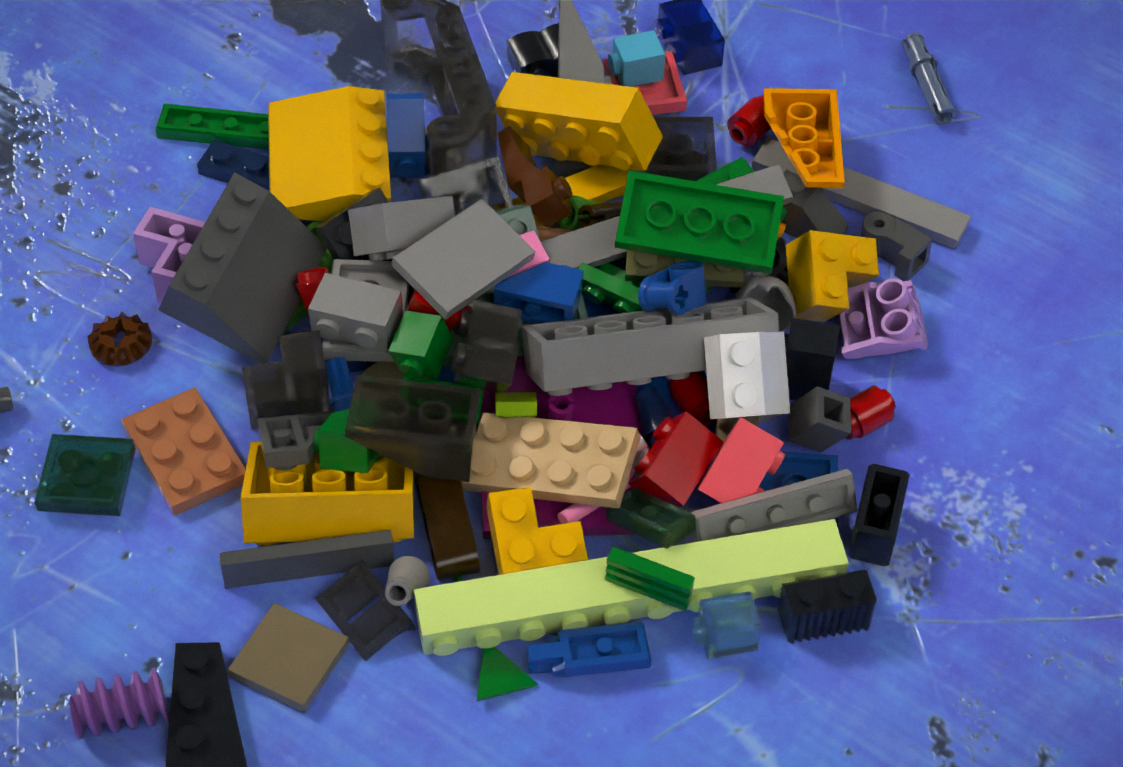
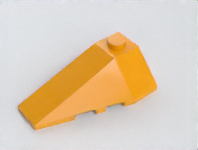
(808, 132)

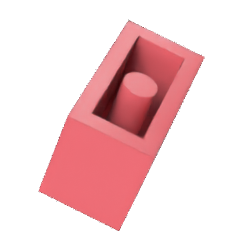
(742, 463)

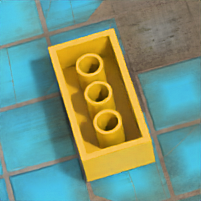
(580, 120)

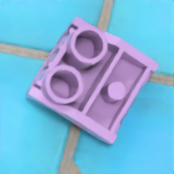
(882, 320)

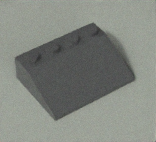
(244, 271)

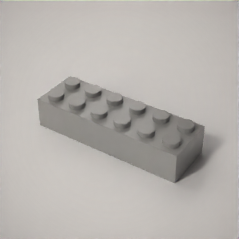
(634, 344)

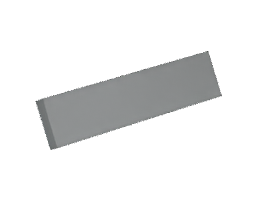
(781, 507)

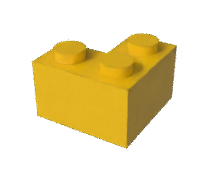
(823, 269)
(519, 541)

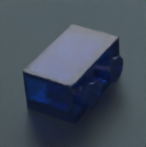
(690, 35)

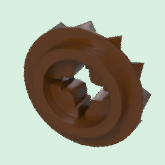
(132, 346)

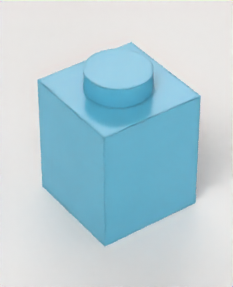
(637, 59)

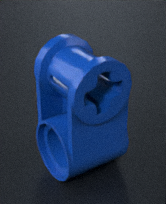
(674, 289)

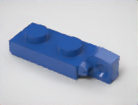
(591, 651)

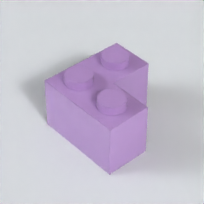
(163, 243)

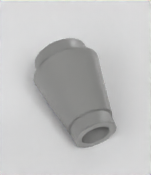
(405, 576)

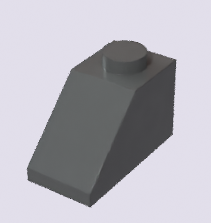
(810, 210)

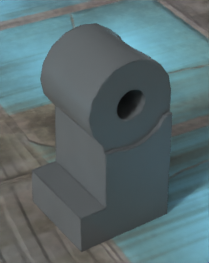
(898, 243)

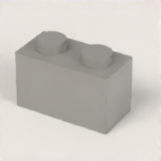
(356, 312)

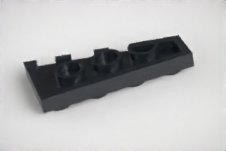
(202, 711)

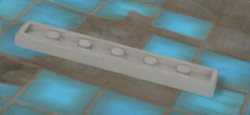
(872, 195)

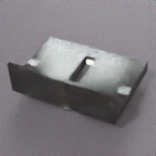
(377, 624)

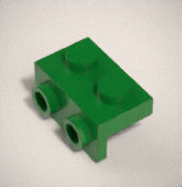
(610, 288)

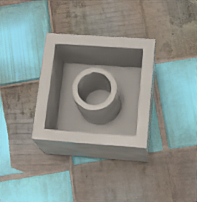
(393, 226)

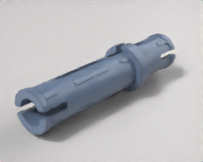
(924, 68)

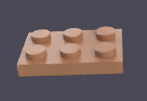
(184, 451)

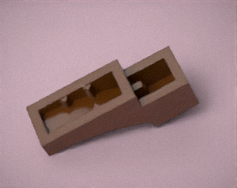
(534, 186)

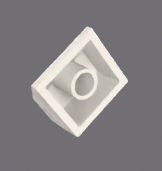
(746, 374)

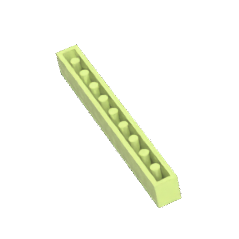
(577, 596)

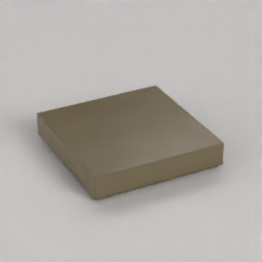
(289, 657)

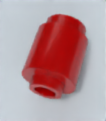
(749, 122)
(692, 396)
(870, 411)

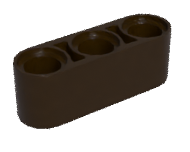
(447, 527)

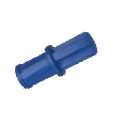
(340, 383)

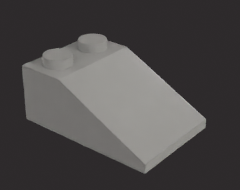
(575, 49)

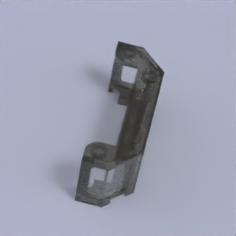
(436, 43)

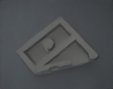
(289, 438)

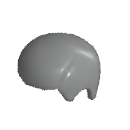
(772, 294)

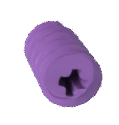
(118, 703)

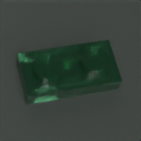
(652, 518)

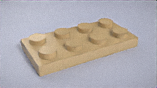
(553, 458)

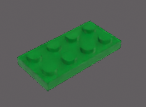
(699, 222)

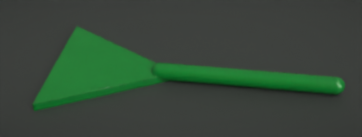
(499, 673)

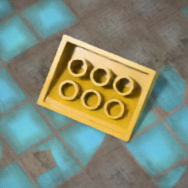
(327, 150)
(324, 502)

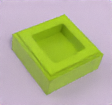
(516, 404)

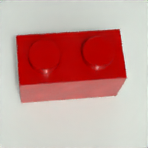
(675, 459)

